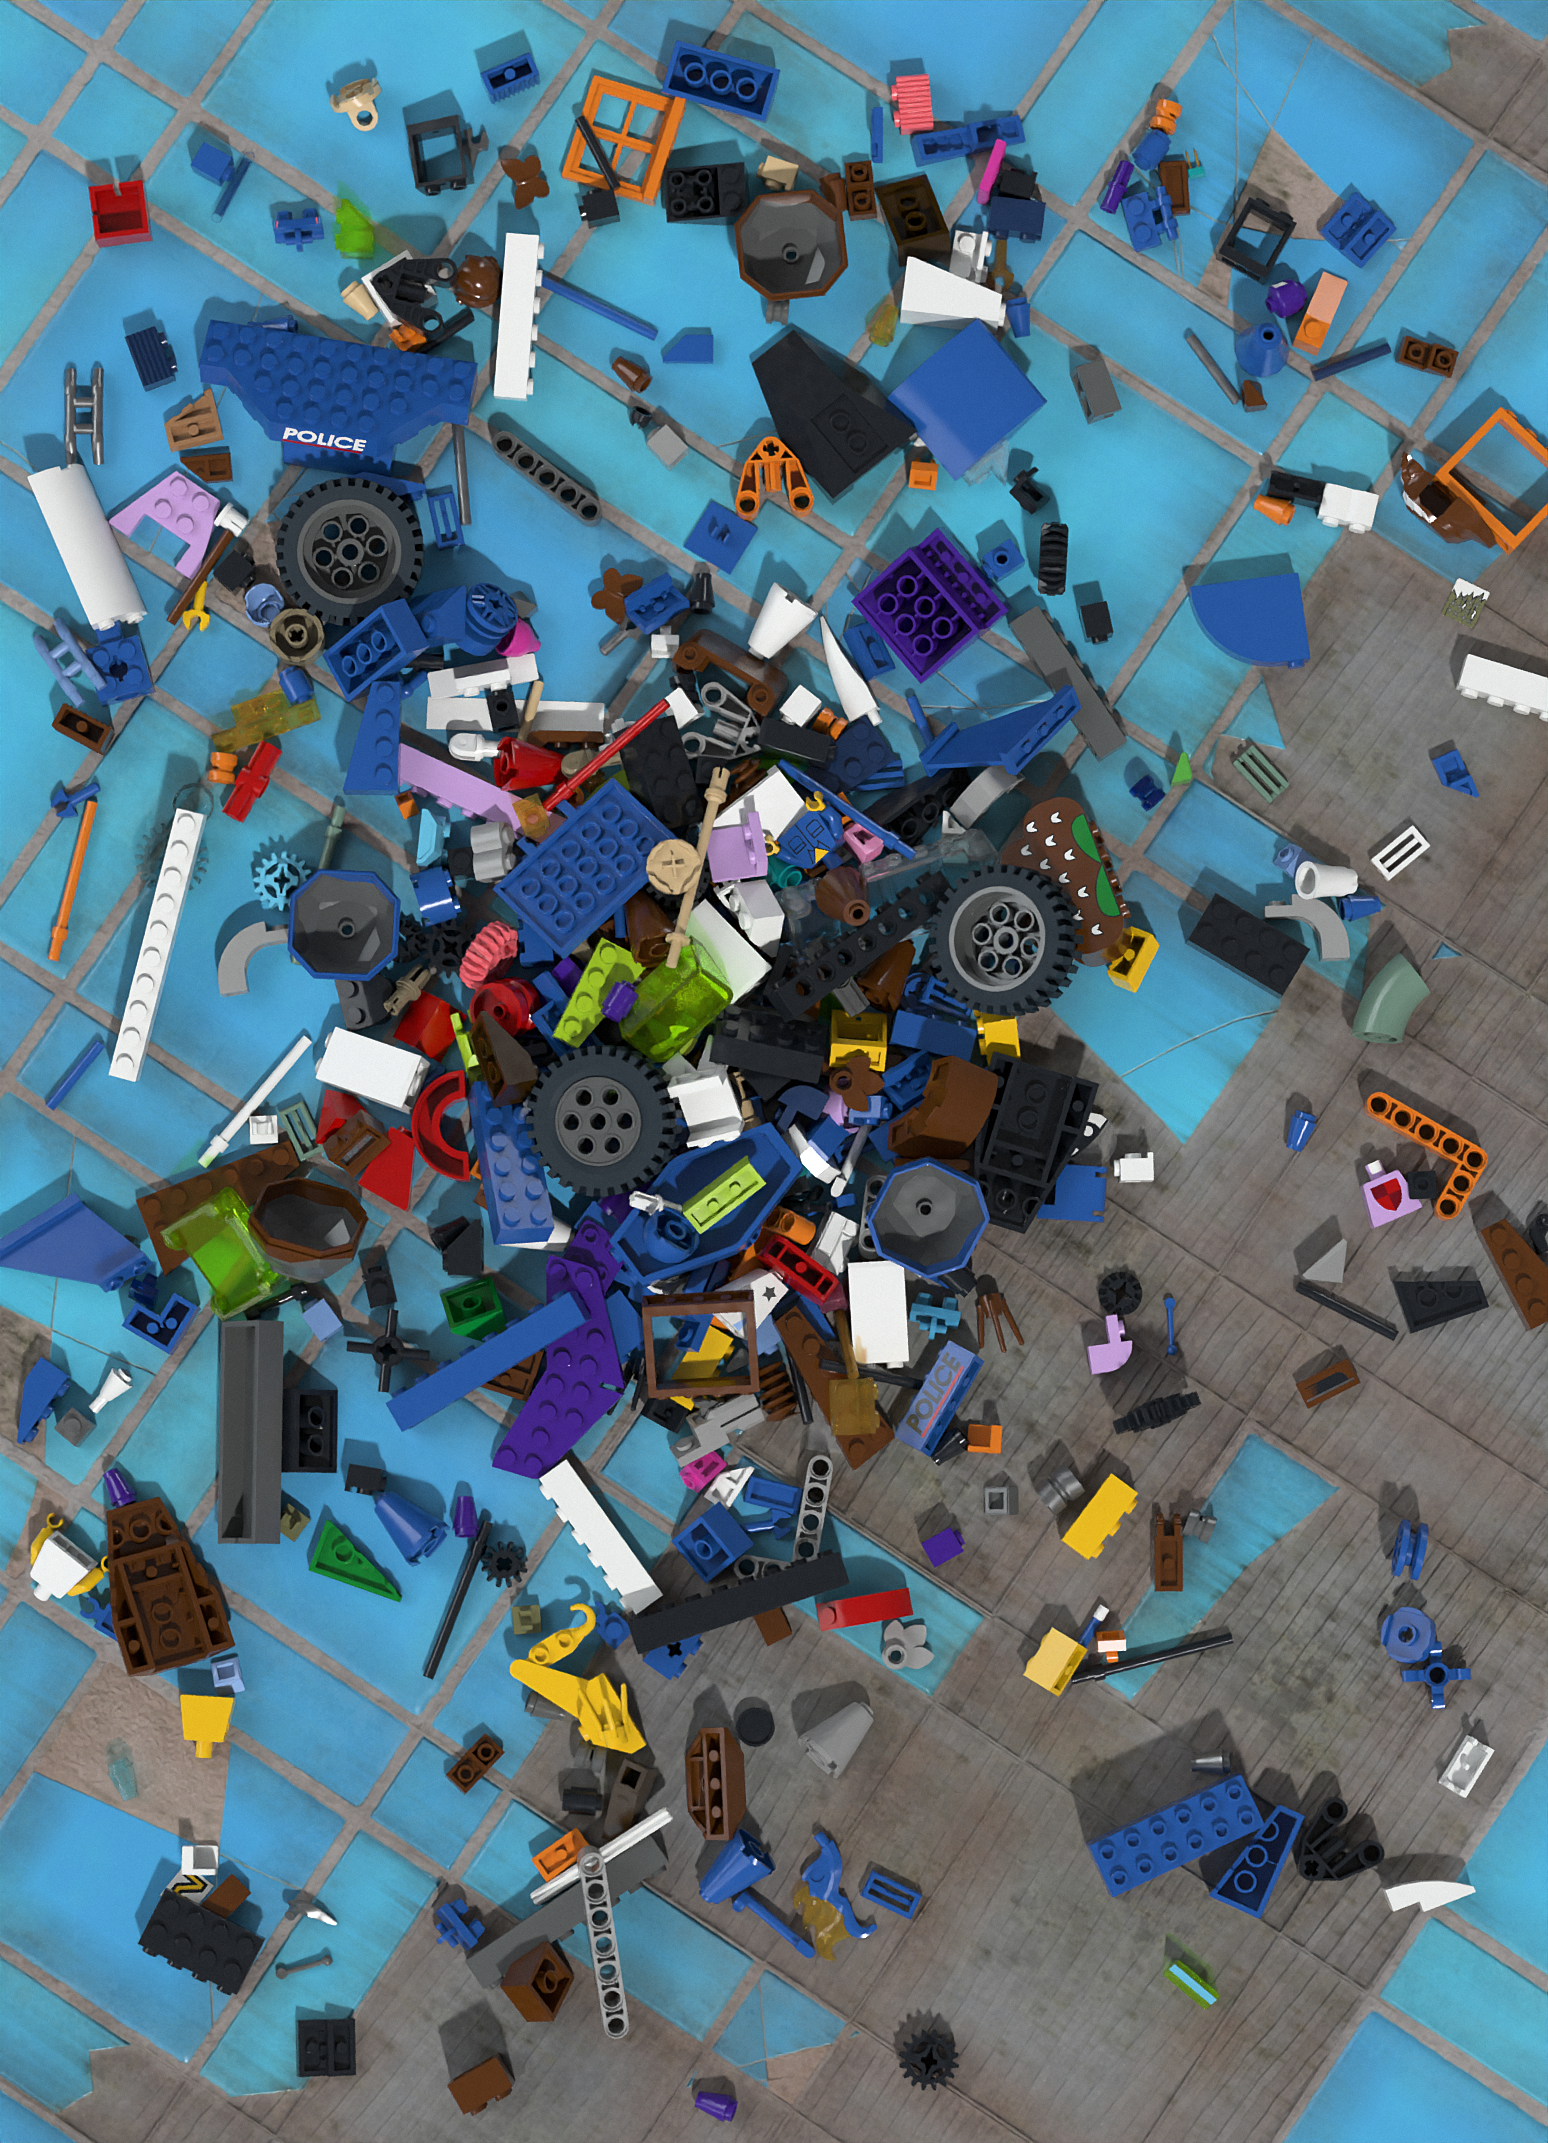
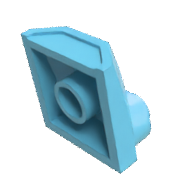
(432, 840)

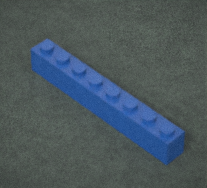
(489, 1360)

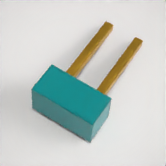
(1194, 173)

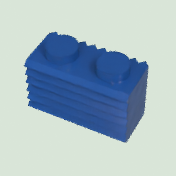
(510, 78)

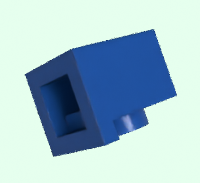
(879, 1110)

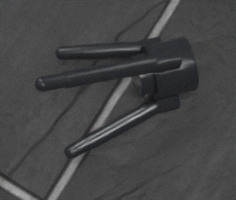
(639, 1371)

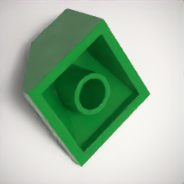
(475, 1309)

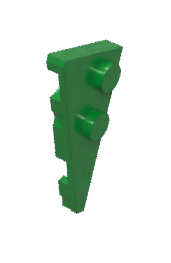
(343, 1562)

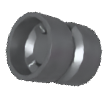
(1059, 1489)

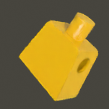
(206, 1720)

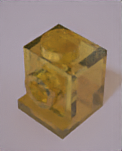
(528, 807)

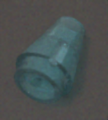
(123, 1777)

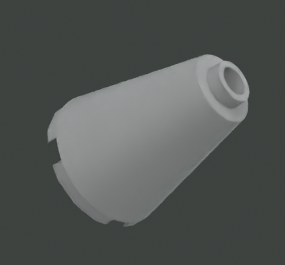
(837, 1737)

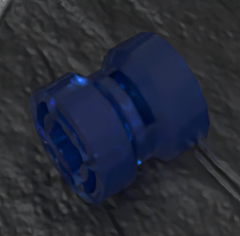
(1142, 788)

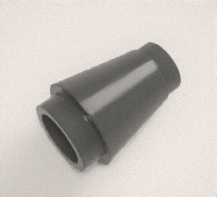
(542, 1707)

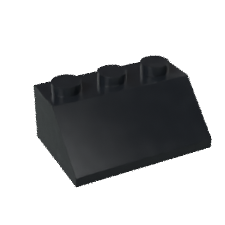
(309, 1431)

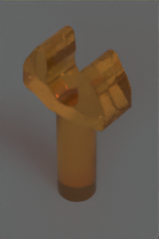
(1000, 267)

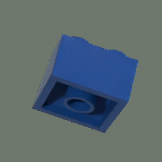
(712, 1542)

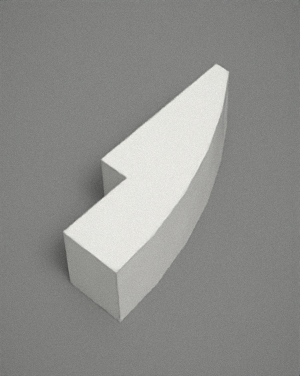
(1425, 1893)

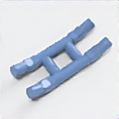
(81, 662)

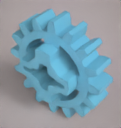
(266, 880)

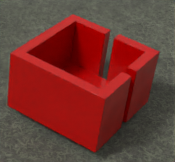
(123, 217)

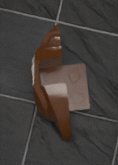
(1449, 520)

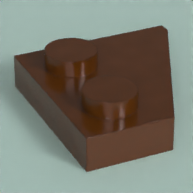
(518, 1380)

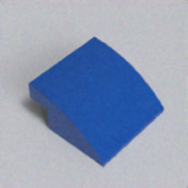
(967, 399)

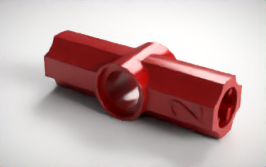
(252, 781)

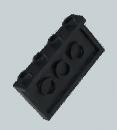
(201, 1942)

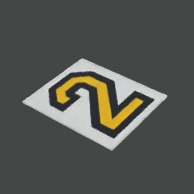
(191, 1886)

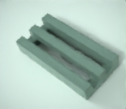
(1269, 768)
(292, 1109)

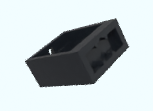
(434, 129)
(1242, 262)

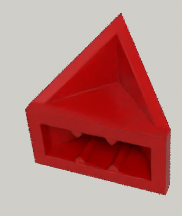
(335, 1112)

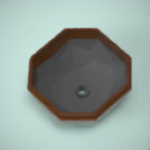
(796, 224)
(306, 1228)

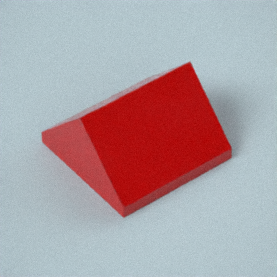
(428, 1026)

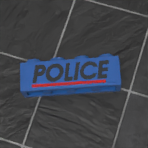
(938, 1398)

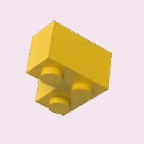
(999, 1035)

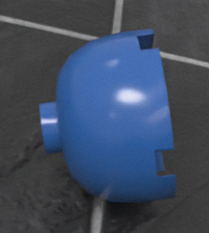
(669, 1236)

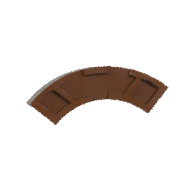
(950, 1114)

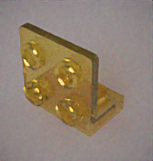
(853, 1406)

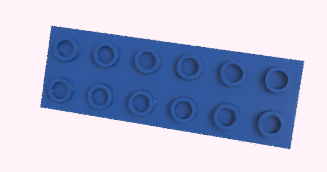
(1175, 1834)

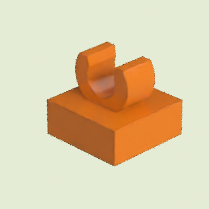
(407, 339)
(923, 475)
(1111, 1643)

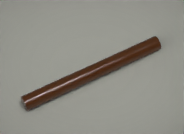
(200, 577)

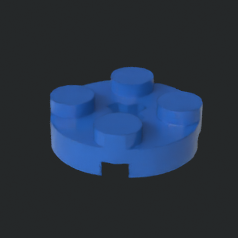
(1423, 1635)

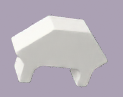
(796, 1140)

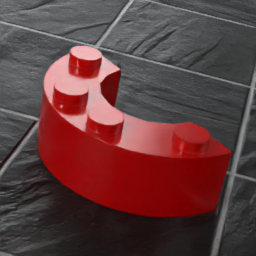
(427, 1124)

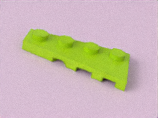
(582, 1014)

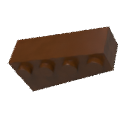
(1519, 1271)

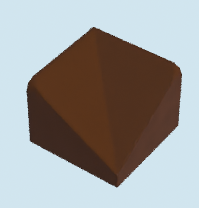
(1252, 396)

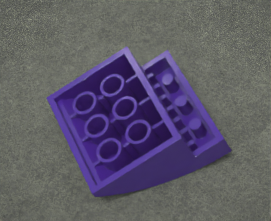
(931, 604)

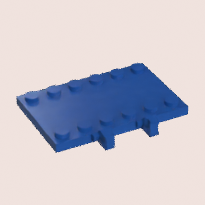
(583, 867)

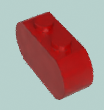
(798, 1269)

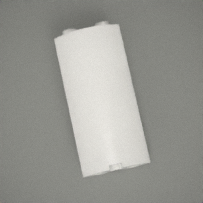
(87, 546)

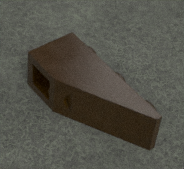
(628, 1798)

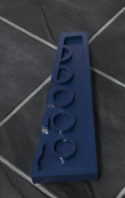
(858, 758)

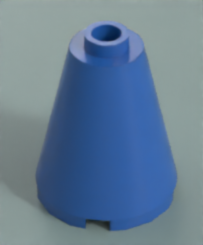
(1262, 350)
(410, 1526)
(735, 1868)

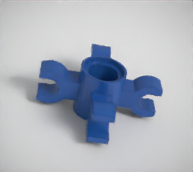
(1435, 1660)

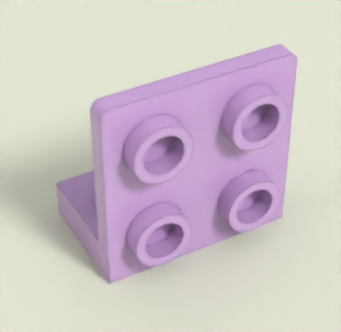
(738, 851)

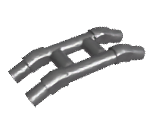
(94, 402)

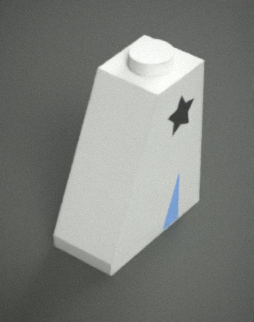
(767, 1293)

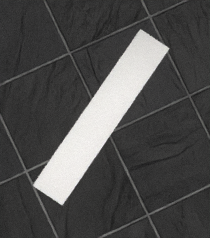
(550, 715)

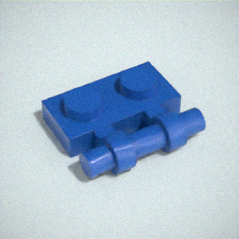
(1142, 221)

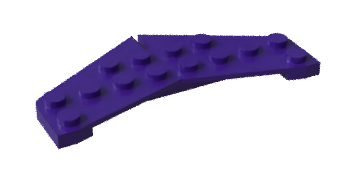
(570, 1391)

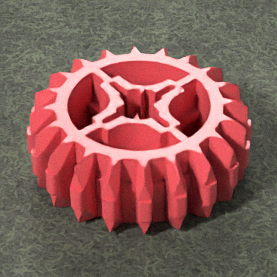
(489, 955)

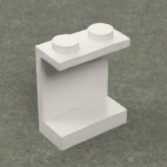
(708, 1106)

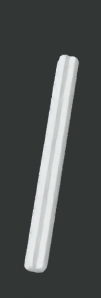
(608, 1852)

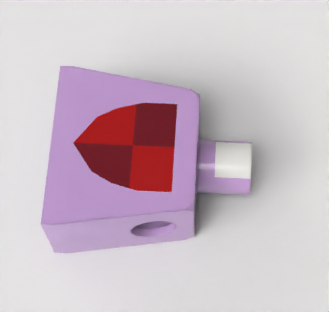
(1386, 1195)

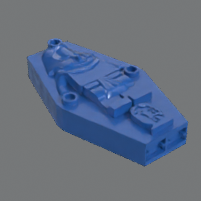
(689, 1175)

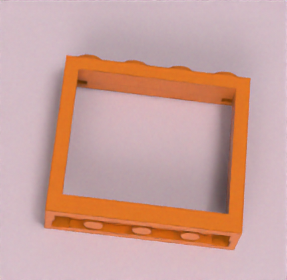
(1452, 489)

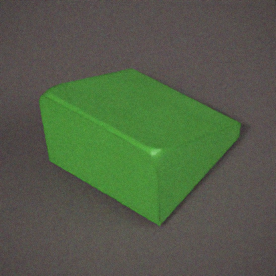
(1183, 771)

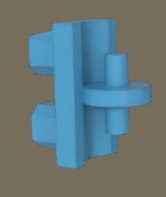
(934, 1318)

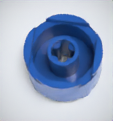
(434, 895)

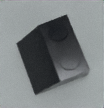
(466, 1253)

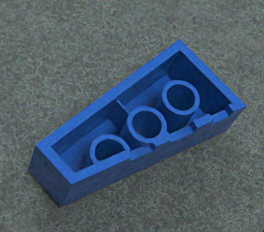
(1257, 1869)

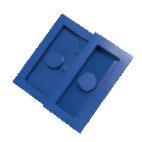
(1357, 230)

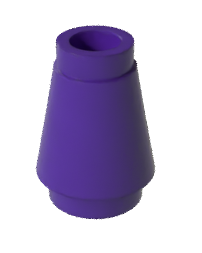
(119, 1489)
(465, 1518)
(717, 2105)

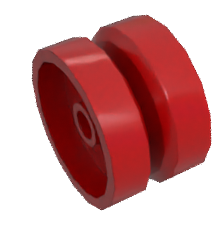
(508, 1003)

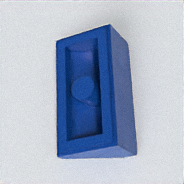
(868, 651)

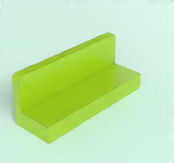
(723, 1195)

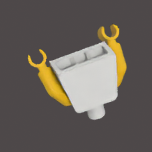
(61, 1565)

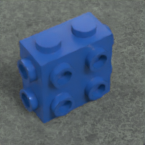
(626, 1324)

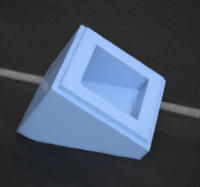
(227, 1677)

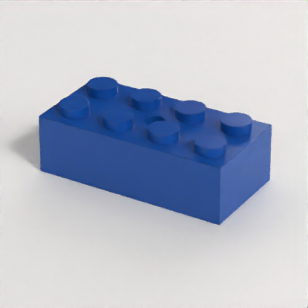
(376, 649)

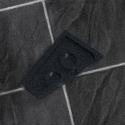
(1437, 1302)

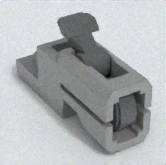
(713, 1422)

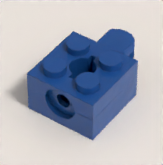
(121, 666)

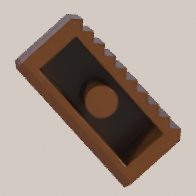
(83, 729)

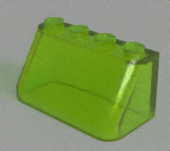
(676, 1003)

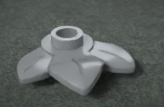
(908, 1643)

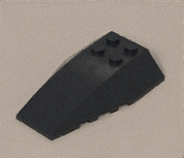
(1028, 1138)

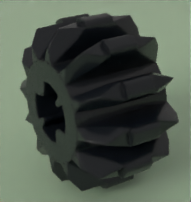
(505, 1554)

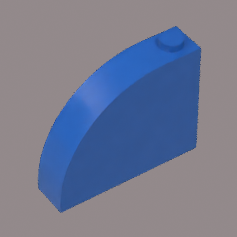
(1254, 619)

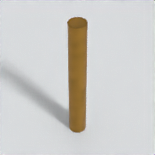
(846, 1344)

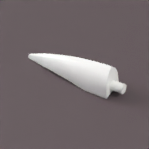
(850, 686)

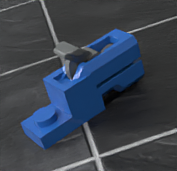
(695, 1281)

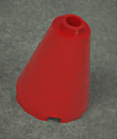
(526, 765)

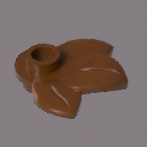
(859, 1085)

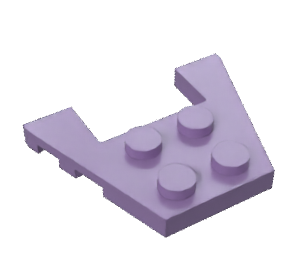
(180, 509)

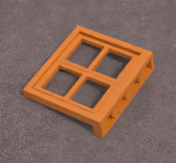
(660, 152)

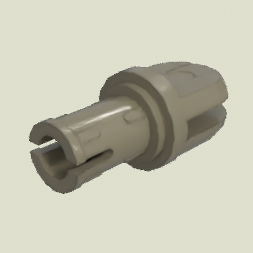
(577, 760)
(408, 988)

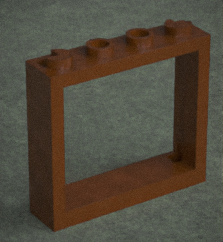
(693, 1305)

